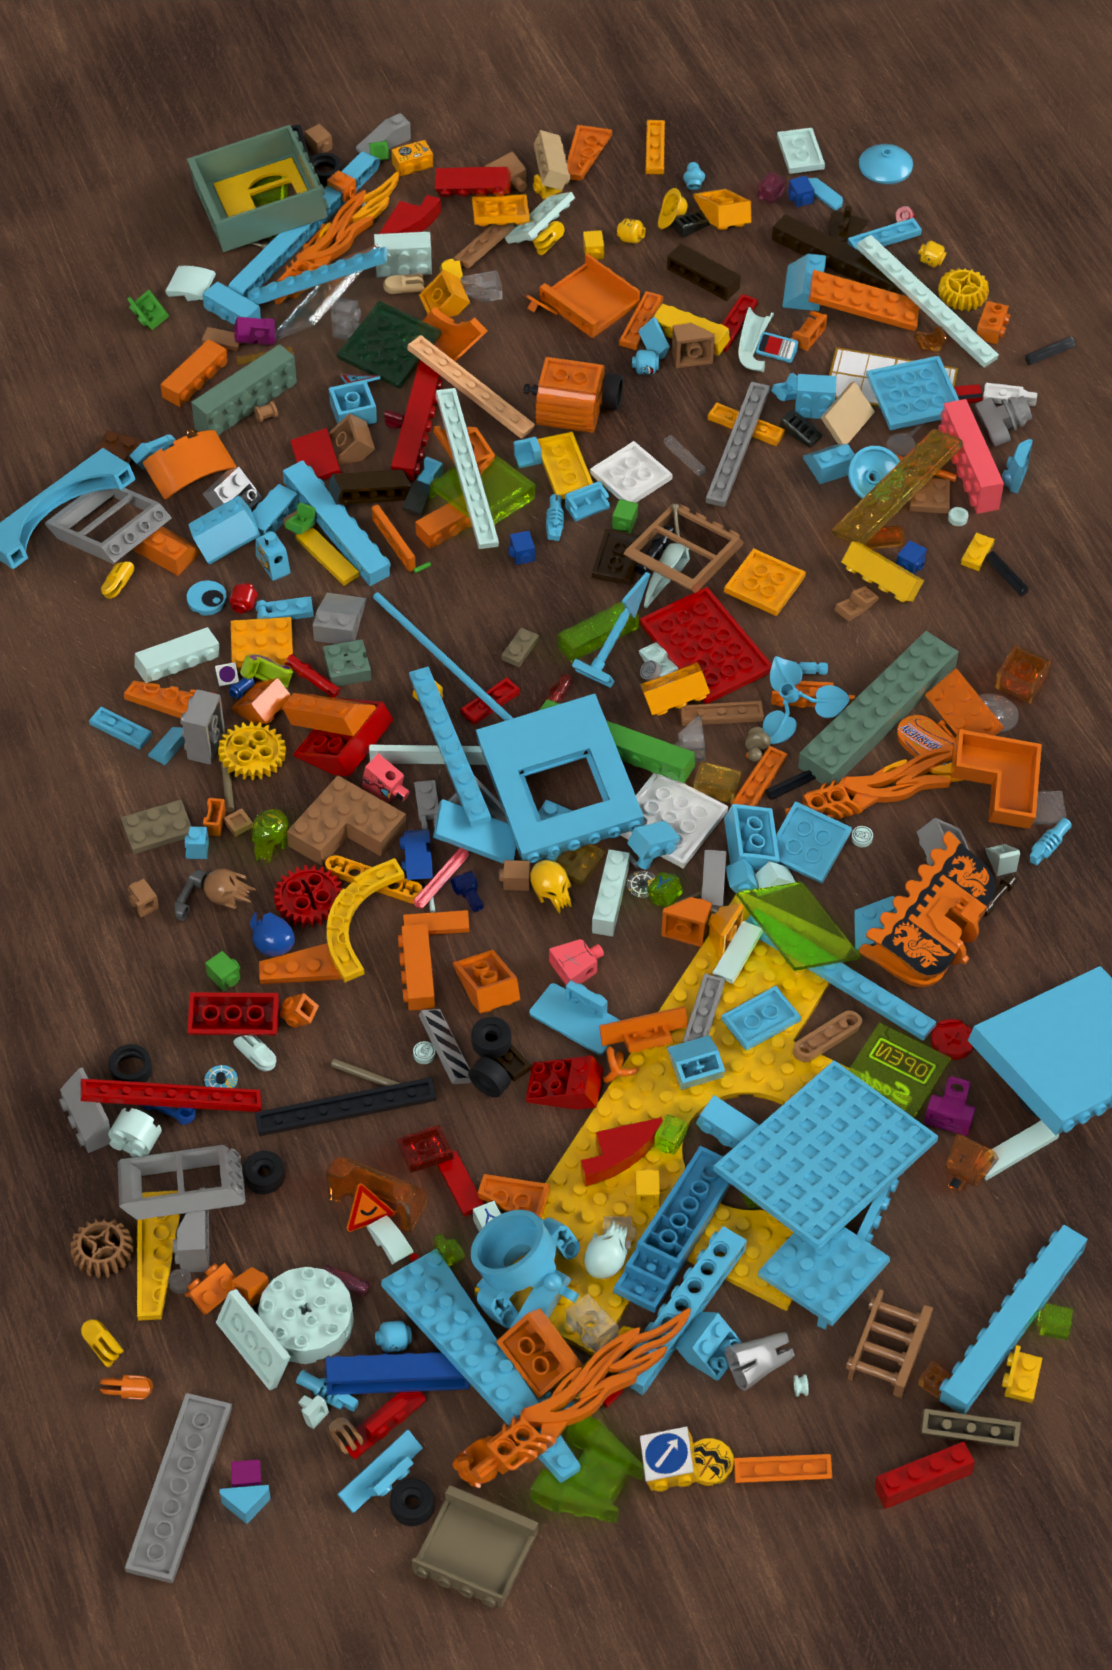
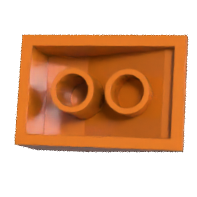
(487, 981)

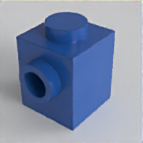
(801, 191)
(521, 548)
(912, 557)

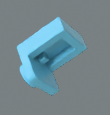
(786, 390)

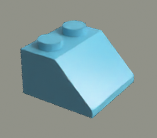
(829, 462)

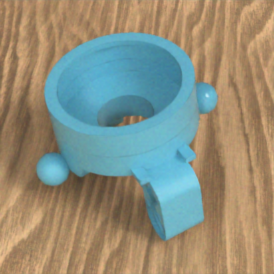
(504, 1242)

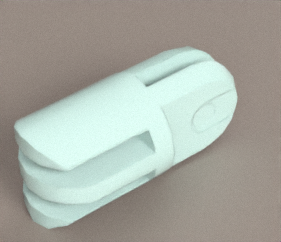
(256, 1052)

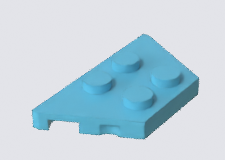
(868, 918)

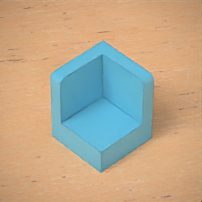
(527, 452)
(432, 470)

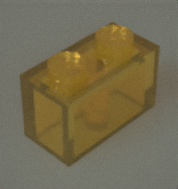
(717, 781)

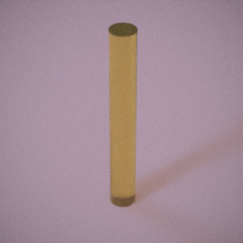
(252, 357)

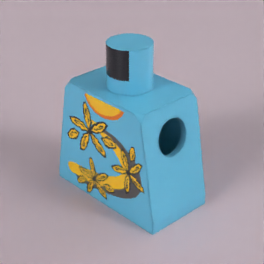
(270, 549)

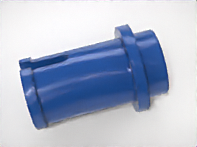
(237, 690)

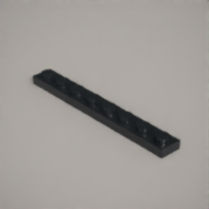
(345, 1106)

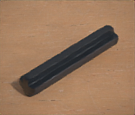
(1050, 350)
(1007, 573)
(790, 784)

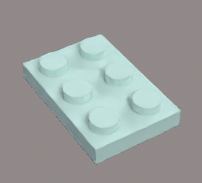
(800, 150)

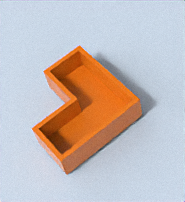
(1008, 767)

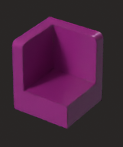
(246, 1473)

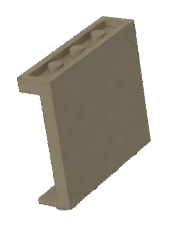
(476, 1547)

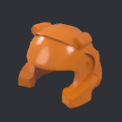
(469, 1458)

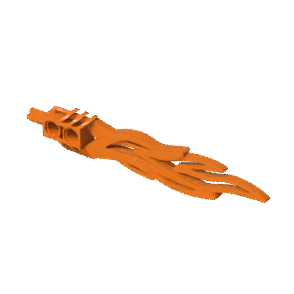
(596, 1389)

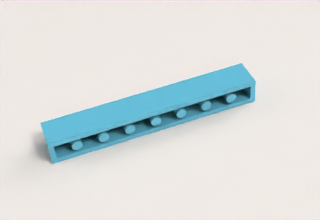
(337, 523)

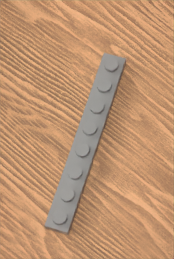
(737, 444)

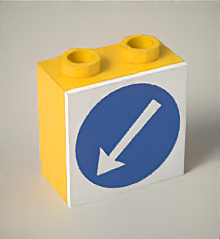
(669, 1459)

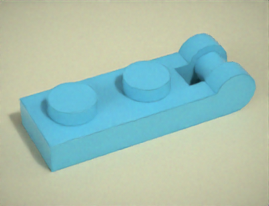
(293, 608)

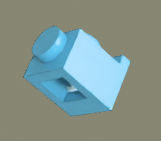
(197, 843)

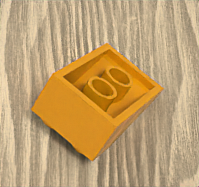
(724, 208)

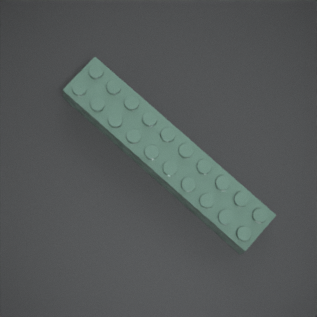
(878, 709)

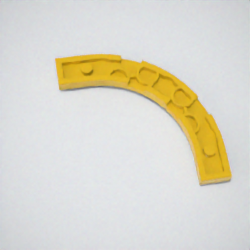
(344, 909)

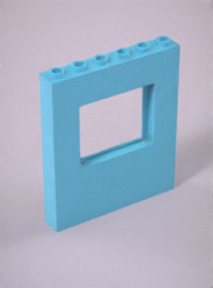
(547, 741)

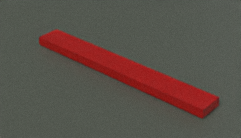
(170, 1095)

